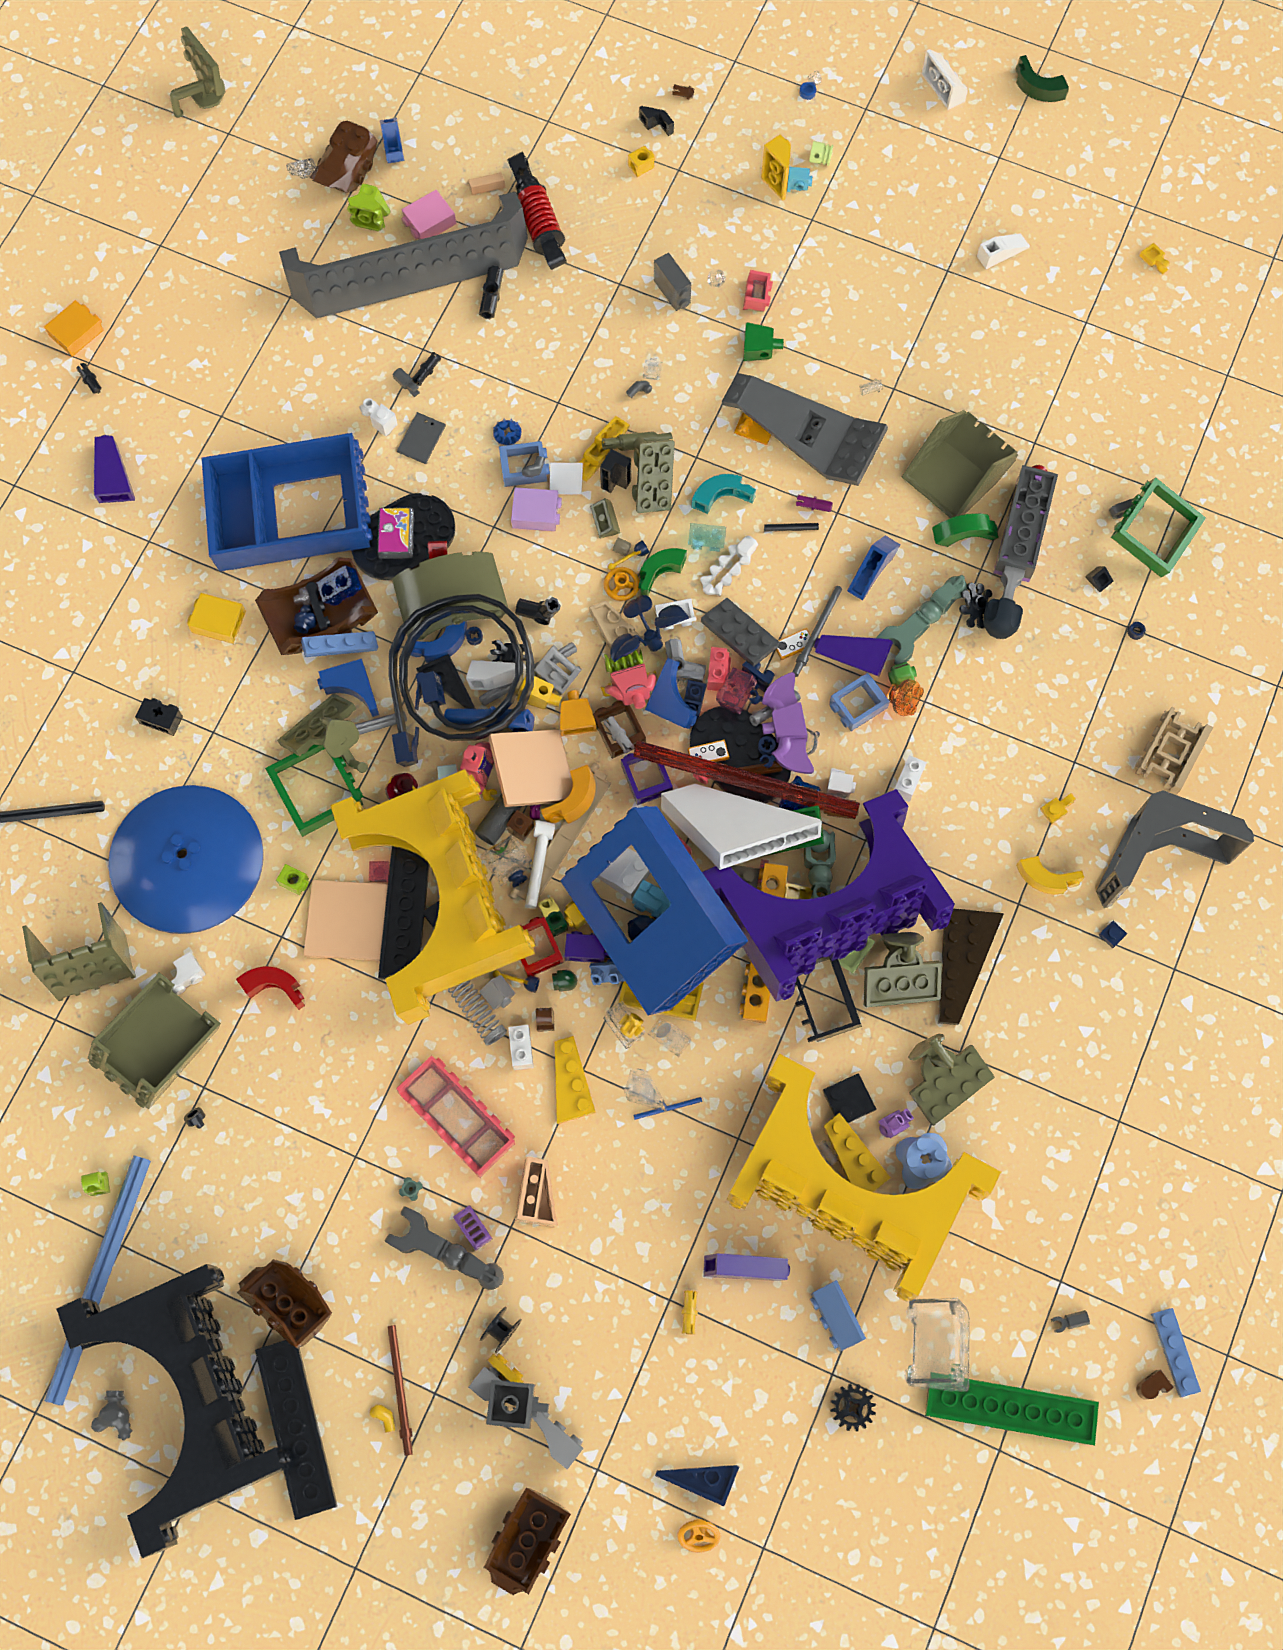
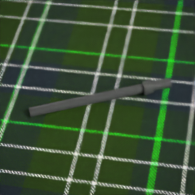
(803, 658)

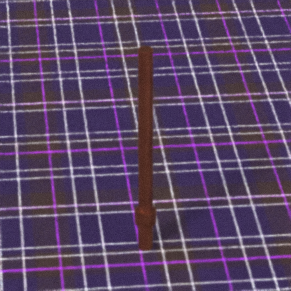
(405, 1432)

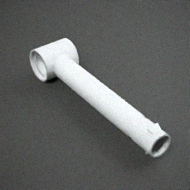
(543, 831)

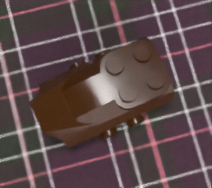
(346, 158)
(286, 1301)
(526, 1542)

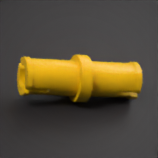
(689, 1312)

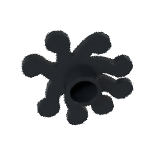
(975, 603)

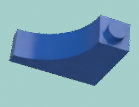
(874, 563)
(350, 680)
(666, 699)

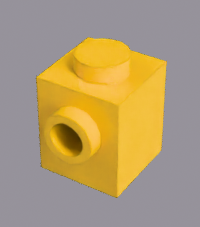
(573, 916)

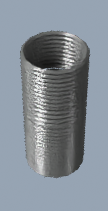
(495, 822)

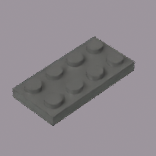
(740, 632)

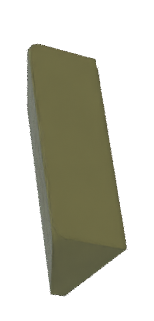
(605, 518)

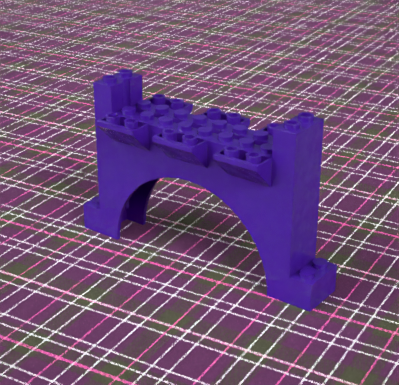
(885, 898)

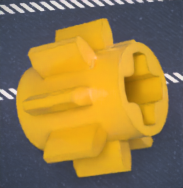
(631, 1025)

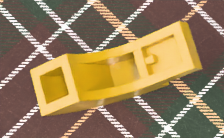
(1045, 881)

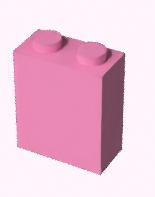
(428, 216)

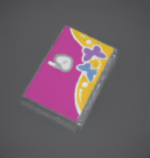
(395, 532)

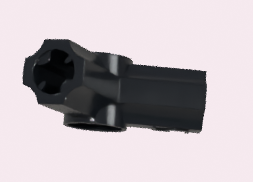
(540, 612)

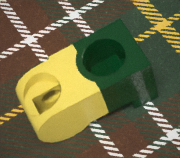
(553, 916)

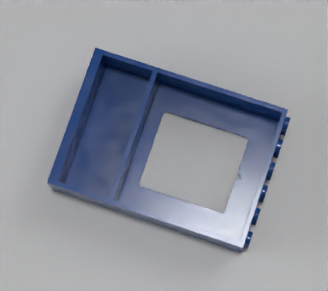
(243, 505)
(684, 940)

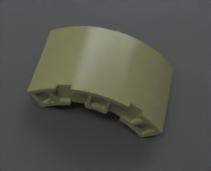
(448, 577)

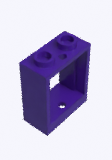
(650, 793)

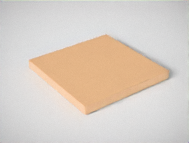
(531, 767)
(345, 920)

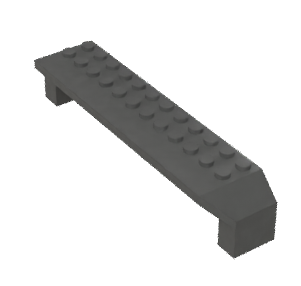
(408, 266)

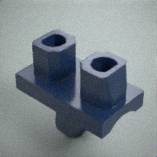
(763, 679)

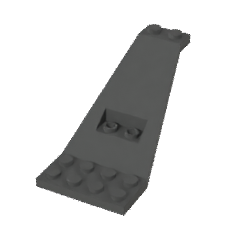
(837, 446)

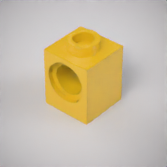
(641, 161)

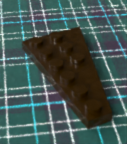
(963, 955)

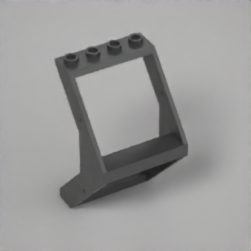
(1158, 826)

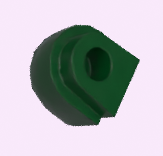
(564, 980)

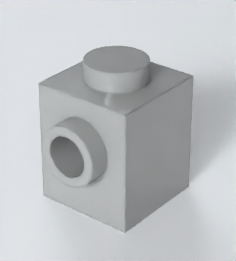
(497, 993)

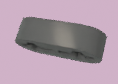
(1117, 510)

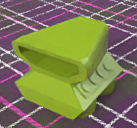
(368, 208)

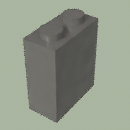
(672, 281)

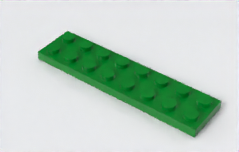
(1017, 1411)

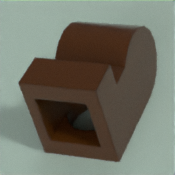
(545, 1019)
(1152, 1384)

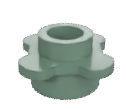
(404, 1191)

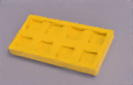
(685, 1009)

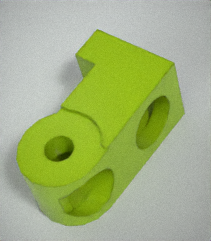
(95, 1183)

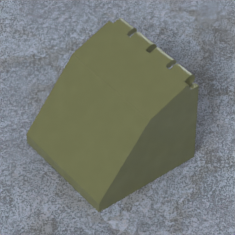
(959, 463)

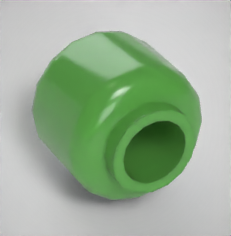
(901, 672)

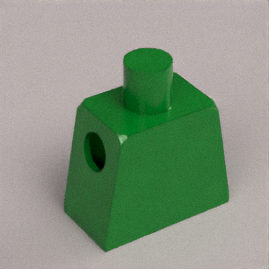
(760, 342)

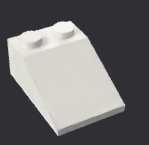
(625, 873)

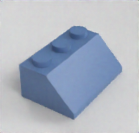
(837, 1316)

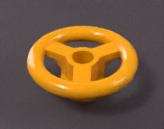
(620, 575)
(698, 1534)

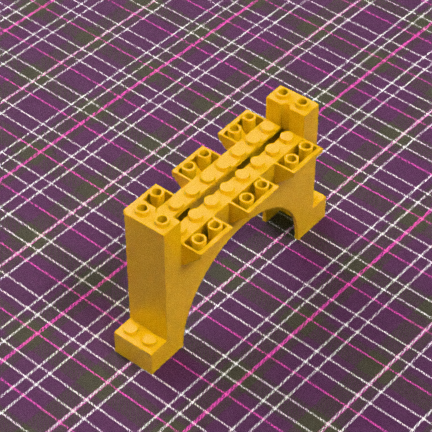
(468, 927)
(896, 1229)

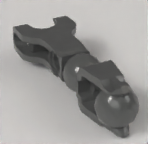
(452, 1255)

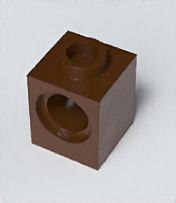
(520, 825)

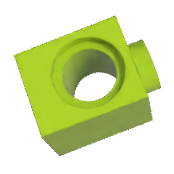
(287, 874)

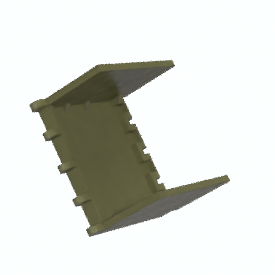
(85, 966)

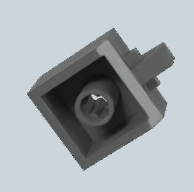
(522, 1395)

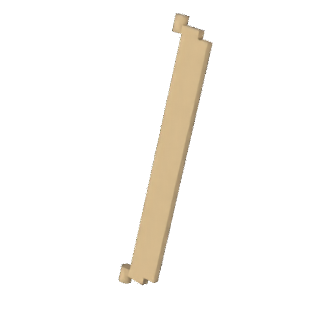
(566, 837)

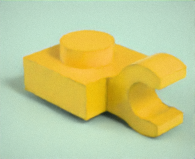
(1155, 256)
(1056, 809)

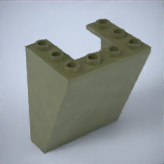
(151, 1041)

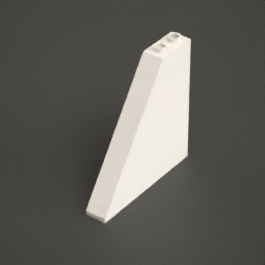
(734, 827)

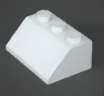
(943, 80)

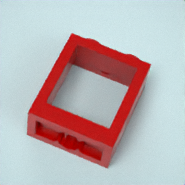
(545, 963)

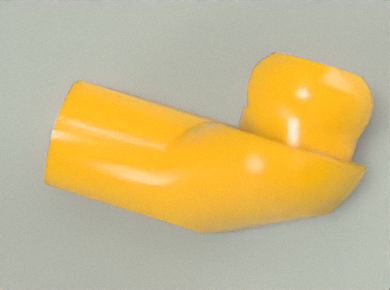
(385, 1415)

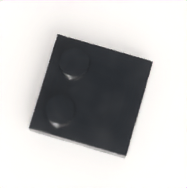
(849, 1098)

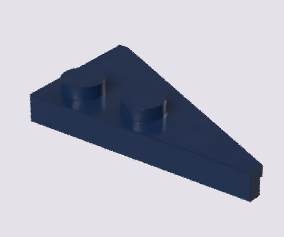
(707, 1482)

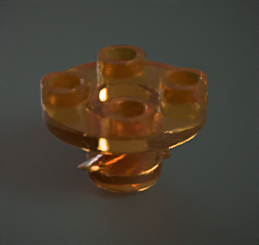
(905, 697)

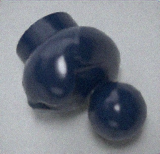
(305, 619)

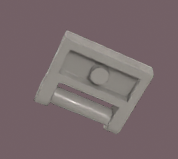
(553, 674)

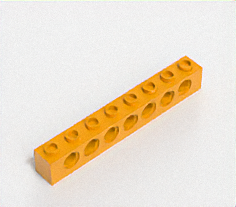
(759, 1013)

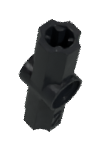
(490, 300)

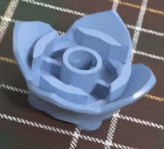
(914, 1172)

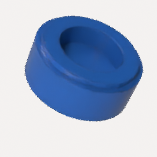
(807, 90)

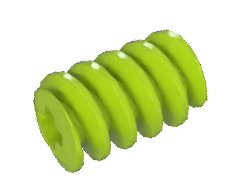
(623, 662)

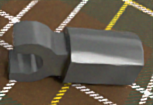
(406, 381)
(1072, 1321)

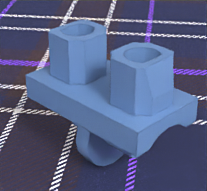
(605, 973)

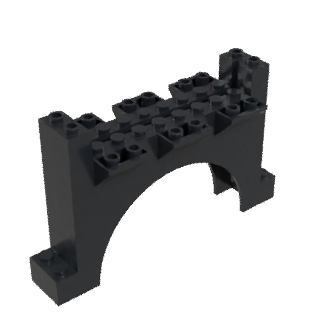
(219, 1441)

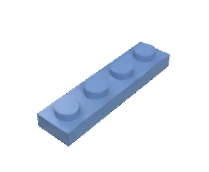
(339, 644)
(1176, 1352)

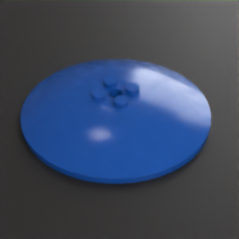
(194, 890)

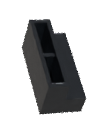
(615, 471)

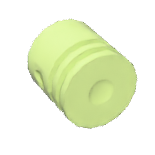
(821, 153)

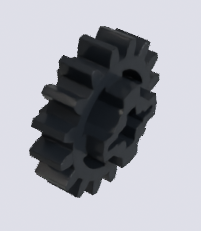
(841, 1414)

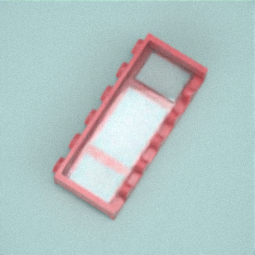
(456, 1115)

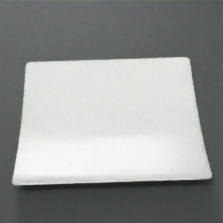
(566, 477)

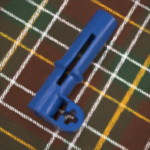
(459, 716)

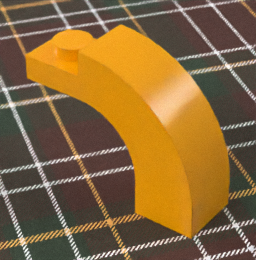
(578, 801)

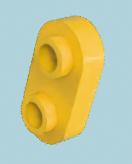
(499, 1363)

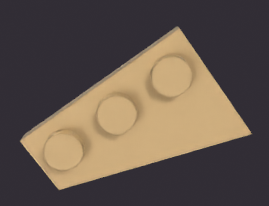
(610, 622)

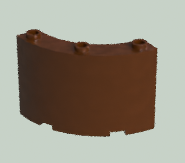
(280, 608)

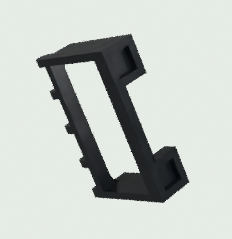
(848, 1001)

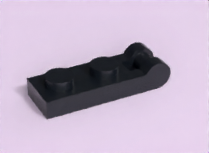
(318, 606)

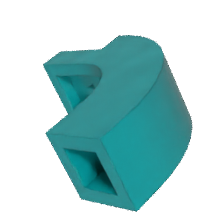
(721, 486)

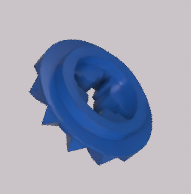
(511, 437)

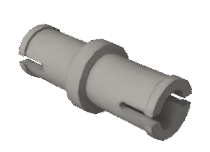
(618, 734)

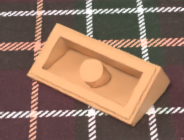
(486, 183)

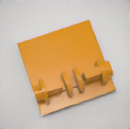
(750, 429)

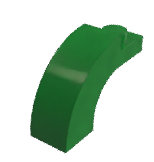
(663, 561)

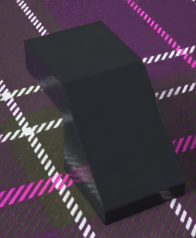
(652, 117)

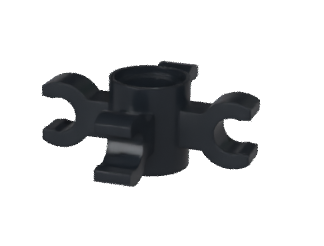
(505, 652)

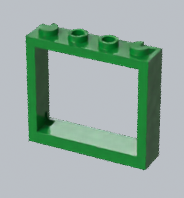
(1141, 552)
(325, 817)

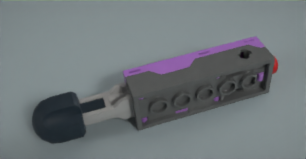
(1020, 546)

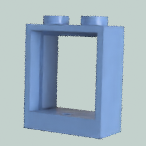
(515, 479)
(872, 690)

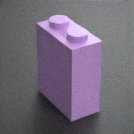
(535, 509)

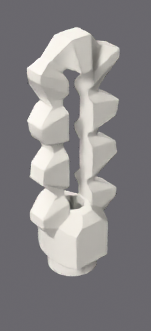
(744, 550)

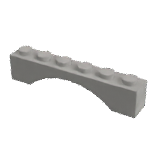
(561, 1445)

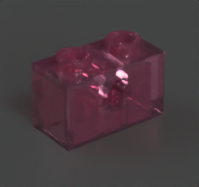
(736, 690)

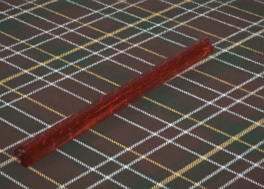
(746, 779)

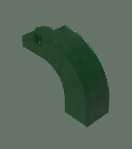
(1040, 87)

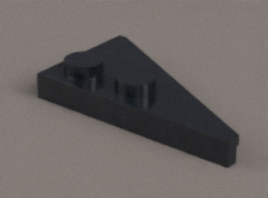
(450, 679)

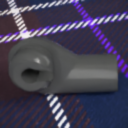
(639, 386)

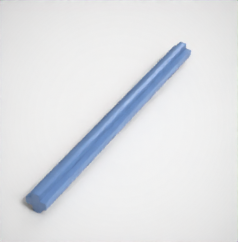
(101, 1271)

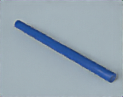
(670, 1107)

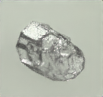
(301, 168)

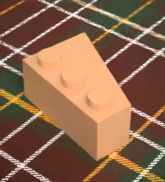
(535, 1194)

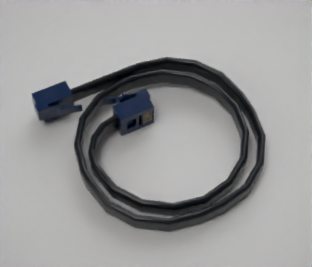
(431, 685)

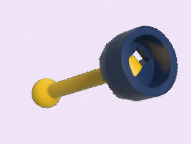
(640, 550)
(530, 983)

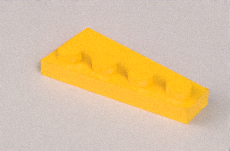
(572, 1090)
(855, 1158)

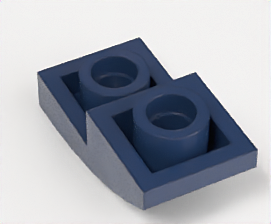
(695, 695)

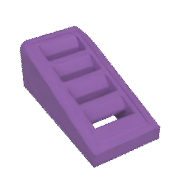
(481, 1242)

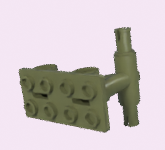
(655, 467)

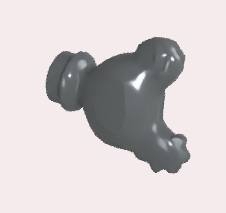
(113, 1415)

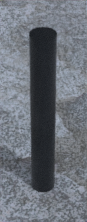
(791, 527)

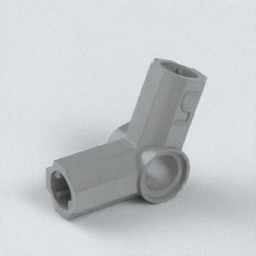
(688, 669)

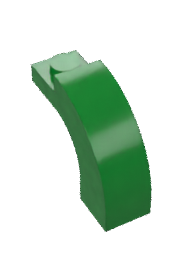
(964, 527)

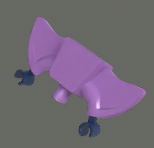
(787, 724)

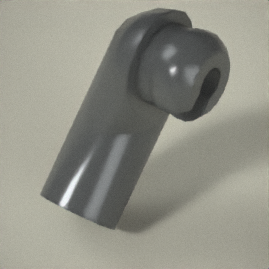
(535, 469)

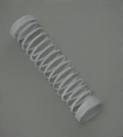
(496, 1033)

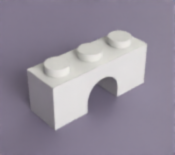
(188, 973)

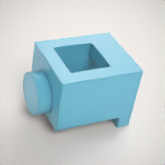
(799, 179)

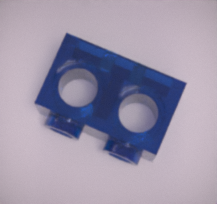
(339, 585)

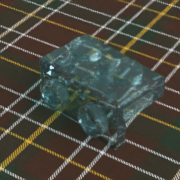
(707, 536)

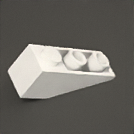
(1000, 249)
(490, 675)

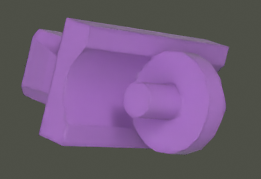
(895, 1123)

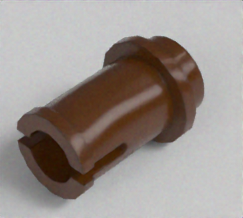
(684, 91)

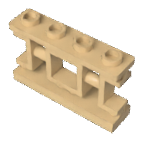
(1186, 756)

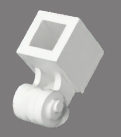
(381, 417)

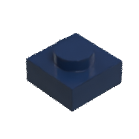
(1112, 934)

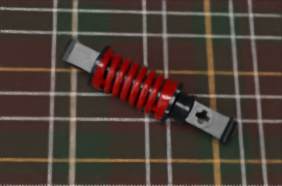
(538, 213)

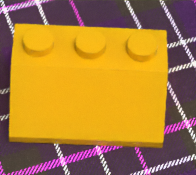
(776, 164)

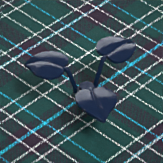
(627, 643)

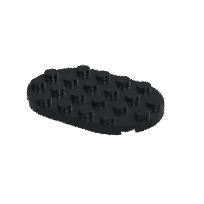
(432, 524)
(741, 743)

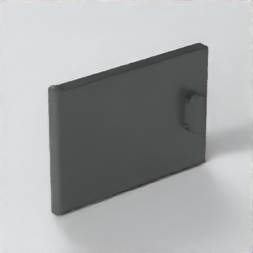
(421, 438)

